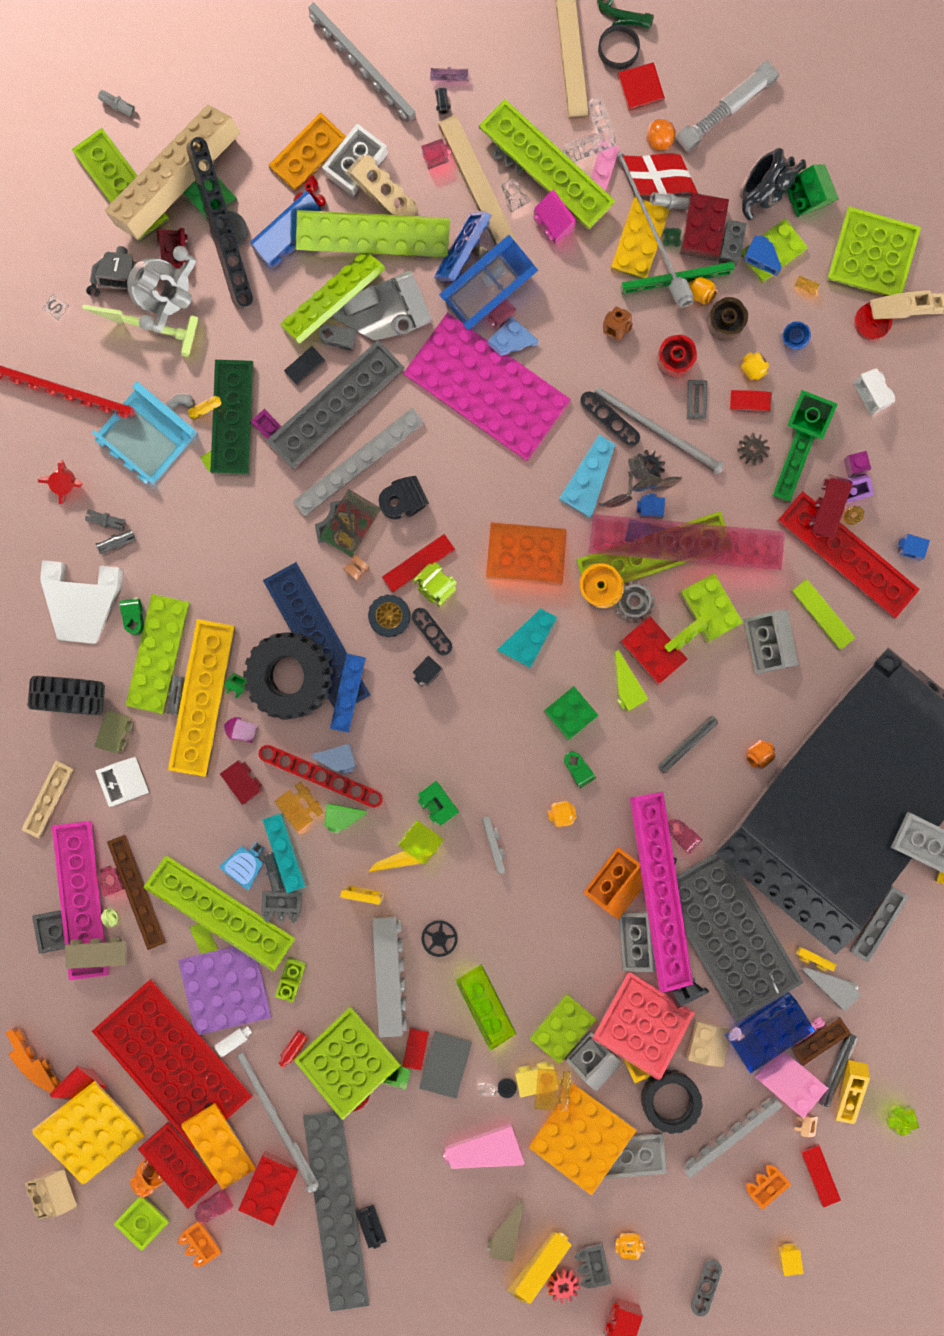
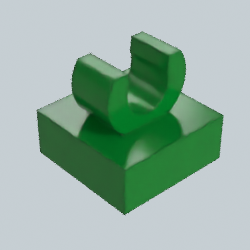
(235, 683)

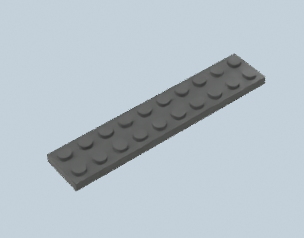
(336, 1211)

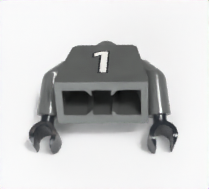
(111, 271)

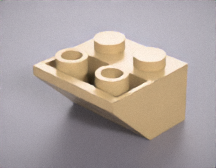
(50, 1194)

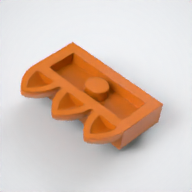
(768, 1187)
(200, 1243)

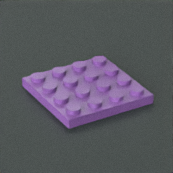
(223, 989)

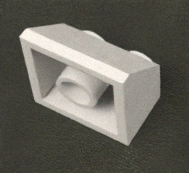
(874, 391)

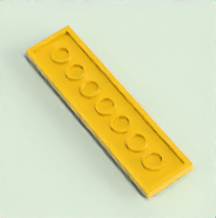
(201, 698)

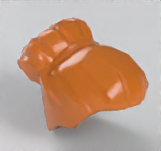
(145, 1180)

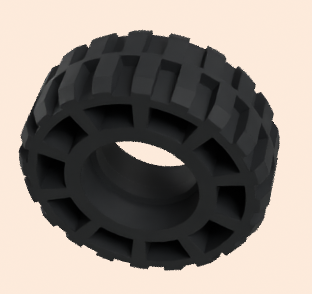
(262, 685)

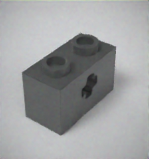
(732, 242)

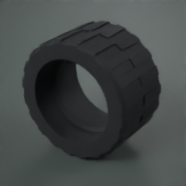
(678, 1124)

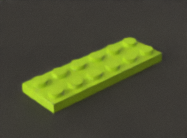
(109, 169)
(332, 296)
(157, 653)

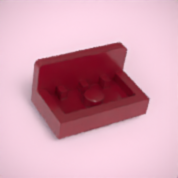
(167, 242)

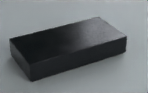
(304, 365)

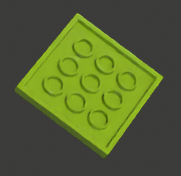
(873, 252)
(347, 1063)

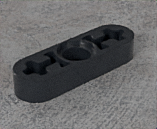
(419, 623)

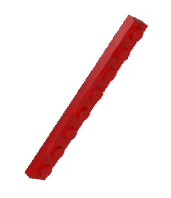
(68, 393)

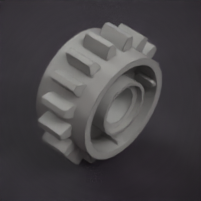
(644, 598)

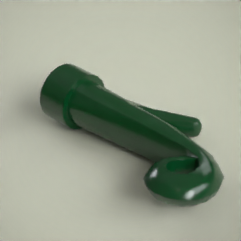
(626, 17)

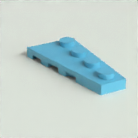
(587, 481)

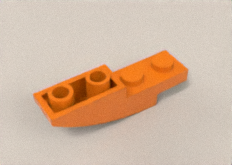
(34, 1069)

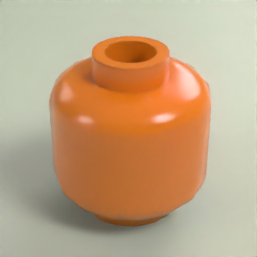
(760, 754)

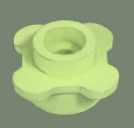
(109, 918)

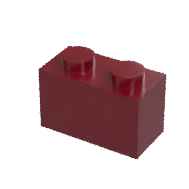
(242, 782)

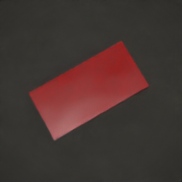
(177, 1165)

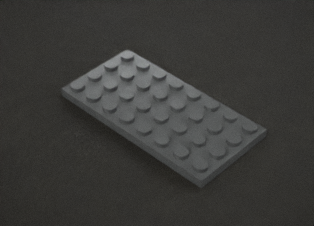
(733, 937)

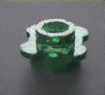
(676, 232)

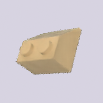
(708, 1044)

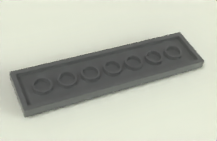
(335, 404)

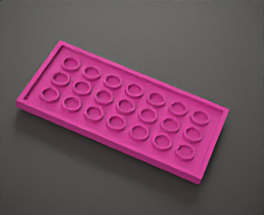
(487, 387)

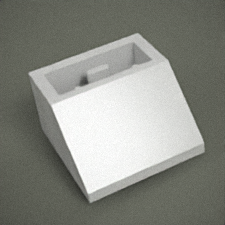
(122, 781)

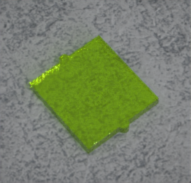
(421, 842)

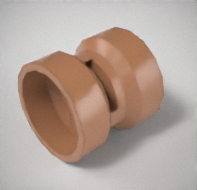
(352, 570)

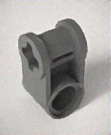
(340, 336)

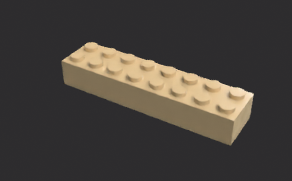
(170, 173)

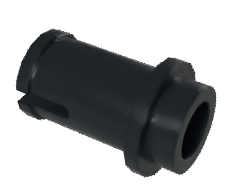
(442, 101)

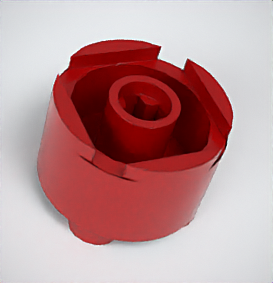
(671, 346)

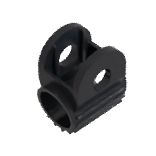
(409, 494)

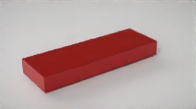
(820, 1175)

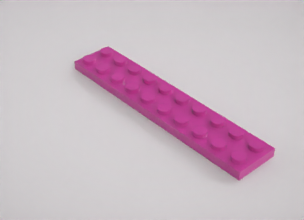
(661, 891)

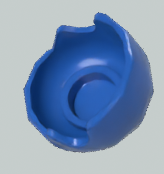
(796, 335)

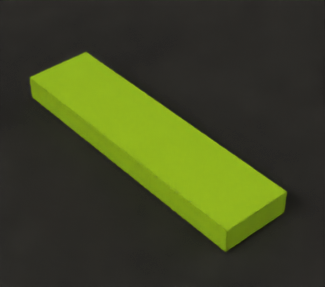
(823, 614)

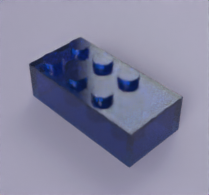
(770, 1032)

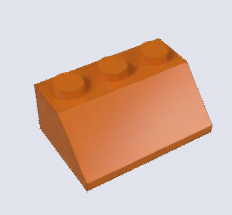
(616, 883)

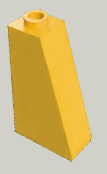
(539, 1268)

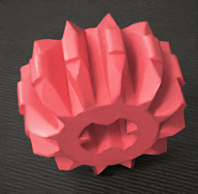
(564, 1292)

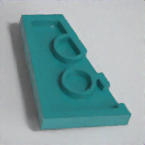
(529, 638)

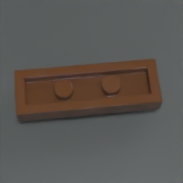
(821, 1041)

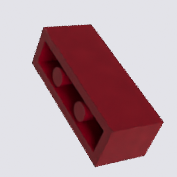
(830, 505)

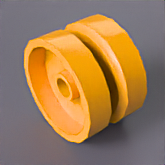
(606, 575)

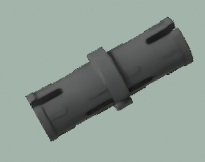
(105, 520)
(115, 541)
(174, 708)

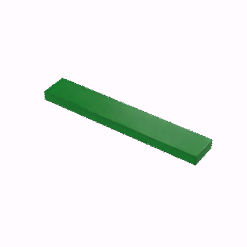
(665, 280)

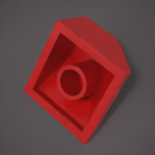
(76, 1082)

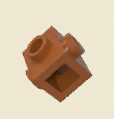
(617, 323)

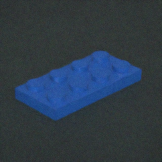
(462, 246)

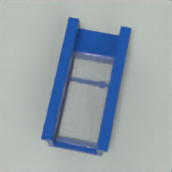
(489, 282)

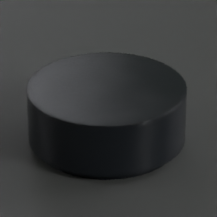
(507, 1087)

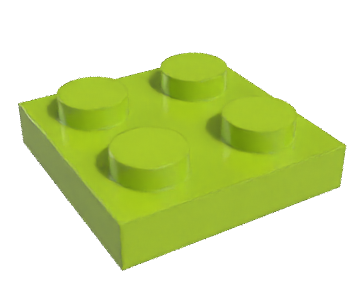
(688, 633)
(141, 1222)

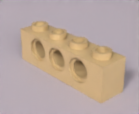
(358, 173)

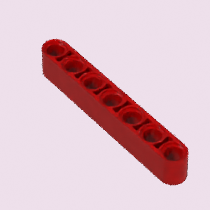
(328, 783)

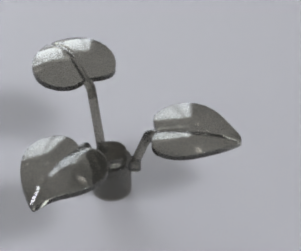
(648, 481)

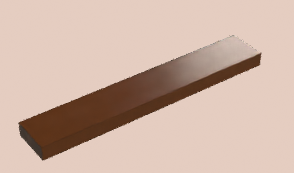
(136, 894)

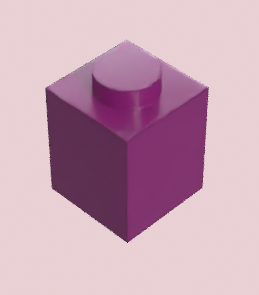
(857, 464)

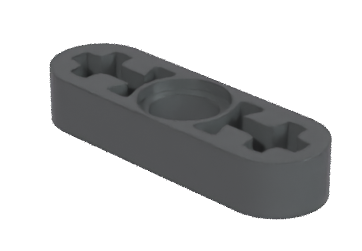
(716, 1276)

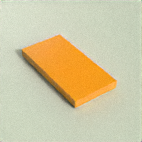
(307, 152)

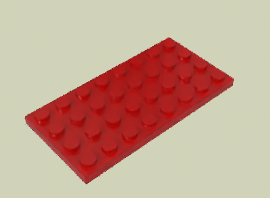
(169, 1058)

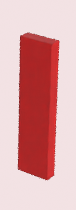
(416, 563)

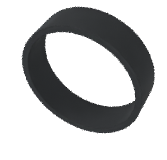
(623, 28)

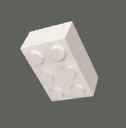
(355, 144)

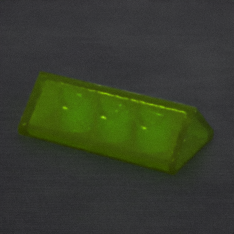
(485, 1006)

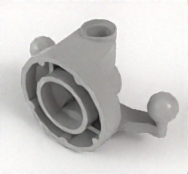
(175, 294)

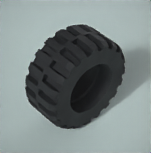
(66, 695)

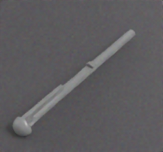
(684, 445)
(293, 1149)

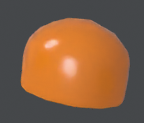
(661, 134)

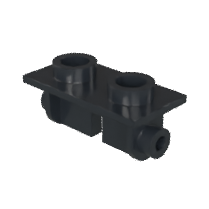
(371, 1226)

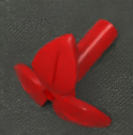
(312, 186)

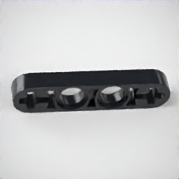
(612, 416)

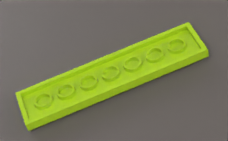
(546, 163)
(372, 233)
(635, 567)
(219, 913)

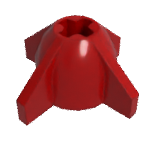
(61, 481)

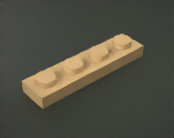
(47, 799)

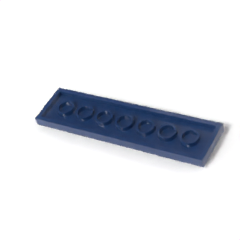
(306, 616)

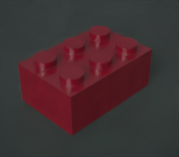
(704, 226)

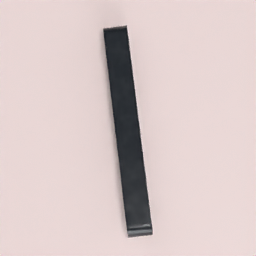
(221, 213)

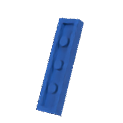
(347, 693)

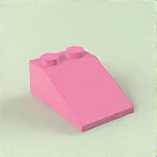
(791, 1083)

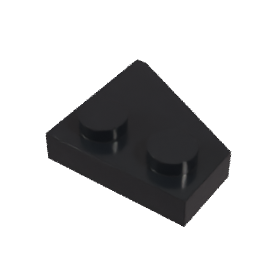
(687, 994)

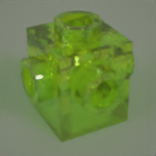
(902, 1120)

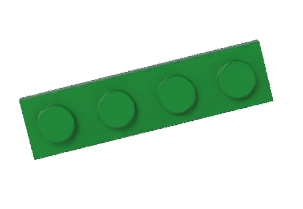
(793, 466)

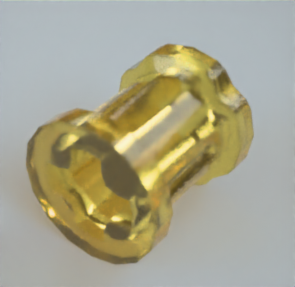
(852, 521)

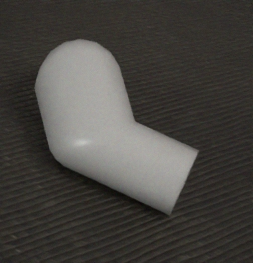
(180, 398)

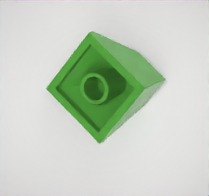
(341, 817)

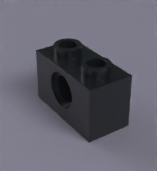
(427, 672)

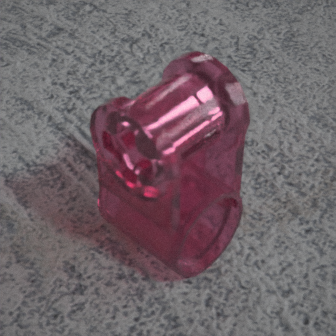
(685, 836)
(216, 1205)

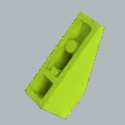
(628, 688)

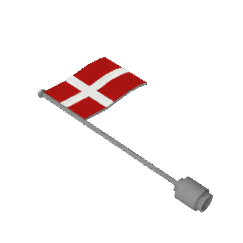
(663, 175)

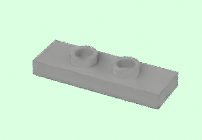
(497, 852)

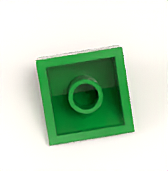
(193, 196)
(812, 414)

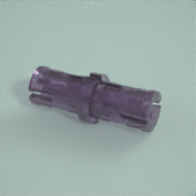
(449, 74)

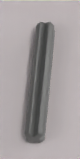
(687, 744)
(838, 1069)

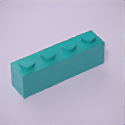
(284, 852)

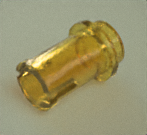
(807, 284)

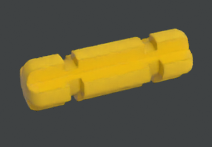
(204, 407)

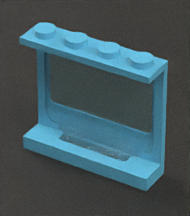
(149, 439)

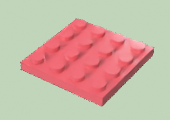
(643, 1026)

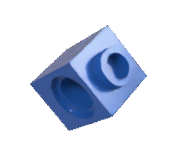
(913, 546)

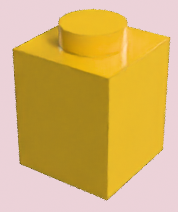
(790, 1259)

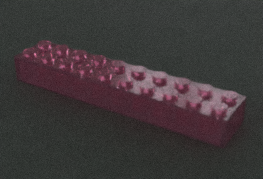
(686, 542)

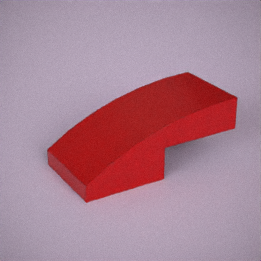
(751, 400)

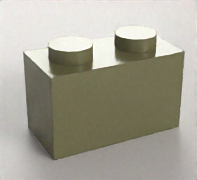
(113, 732)

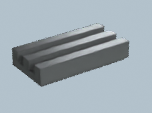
(689, 399)

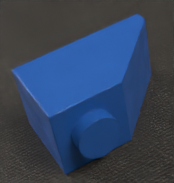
(763, 255)

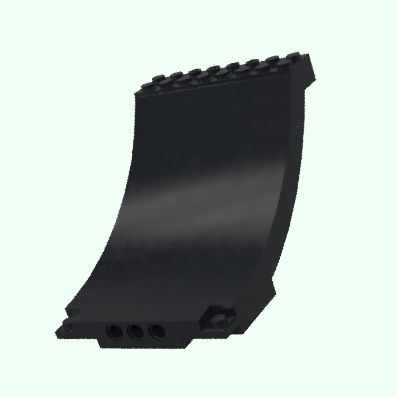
(832, 811)

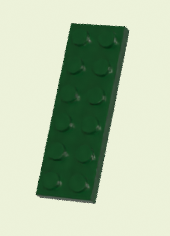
(232, 418)

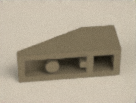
(504, 1238)

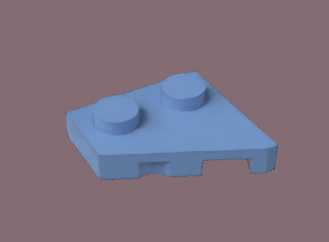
(511, 337)

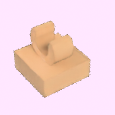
(809, 1125)

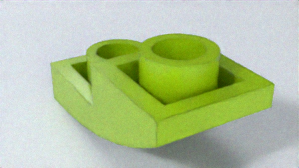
(290, 979)

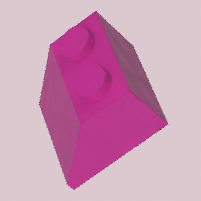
(554, 217)

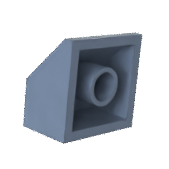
(338, 758)

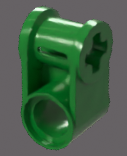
(132, 612)
(581, 771)

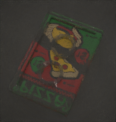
(350, 523)

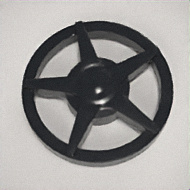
(439, 938)

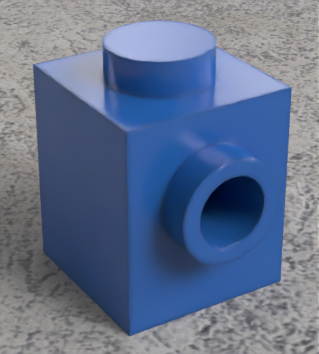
(651, 506)

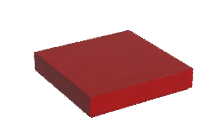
(641, 86)

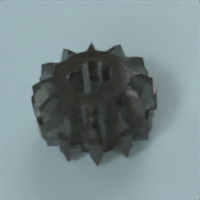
(758, 444)

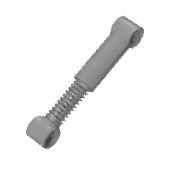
(762, 77)

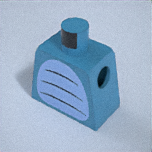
(244, 865)

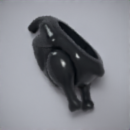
(769, 181)

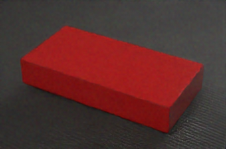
(415, 1049)

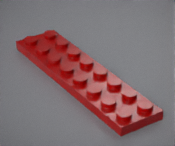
(851, 559)

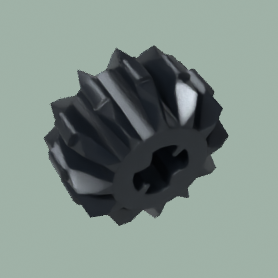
(656, 469)

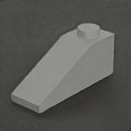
(837, 989)

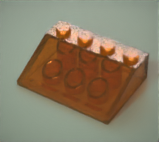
(526, 554)

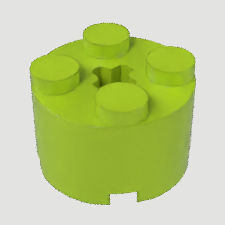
(435, 584)

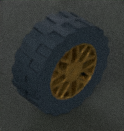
(389, 615)

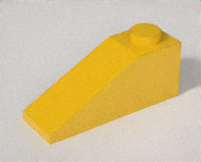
(852, 1091)

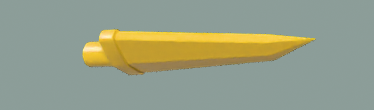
(397, 860)

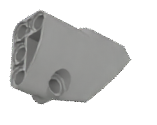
(381, 307)

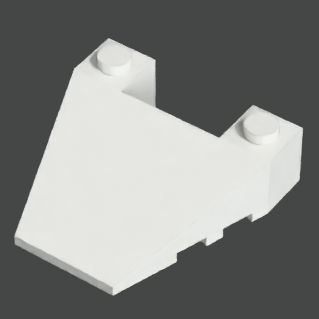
(79, 608)

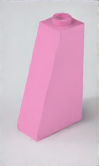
(486, 1149)

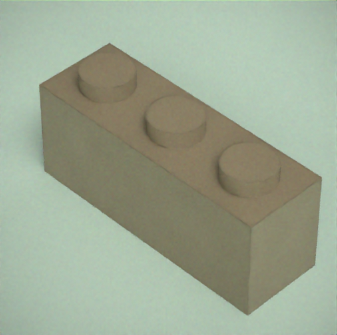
(96, 953)

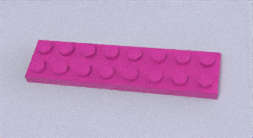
(78, 889)

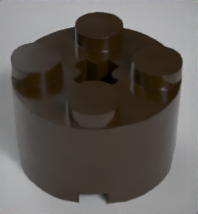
(737, 315)

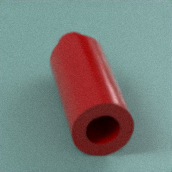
(293, 1048)

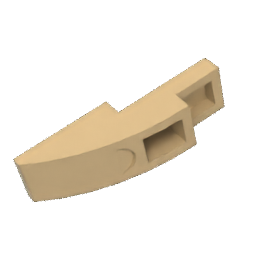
(907, 304)

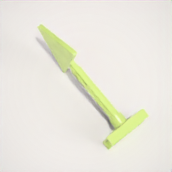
(181, 334)

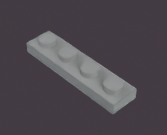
(879, 924)

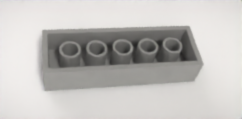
(388, 976)

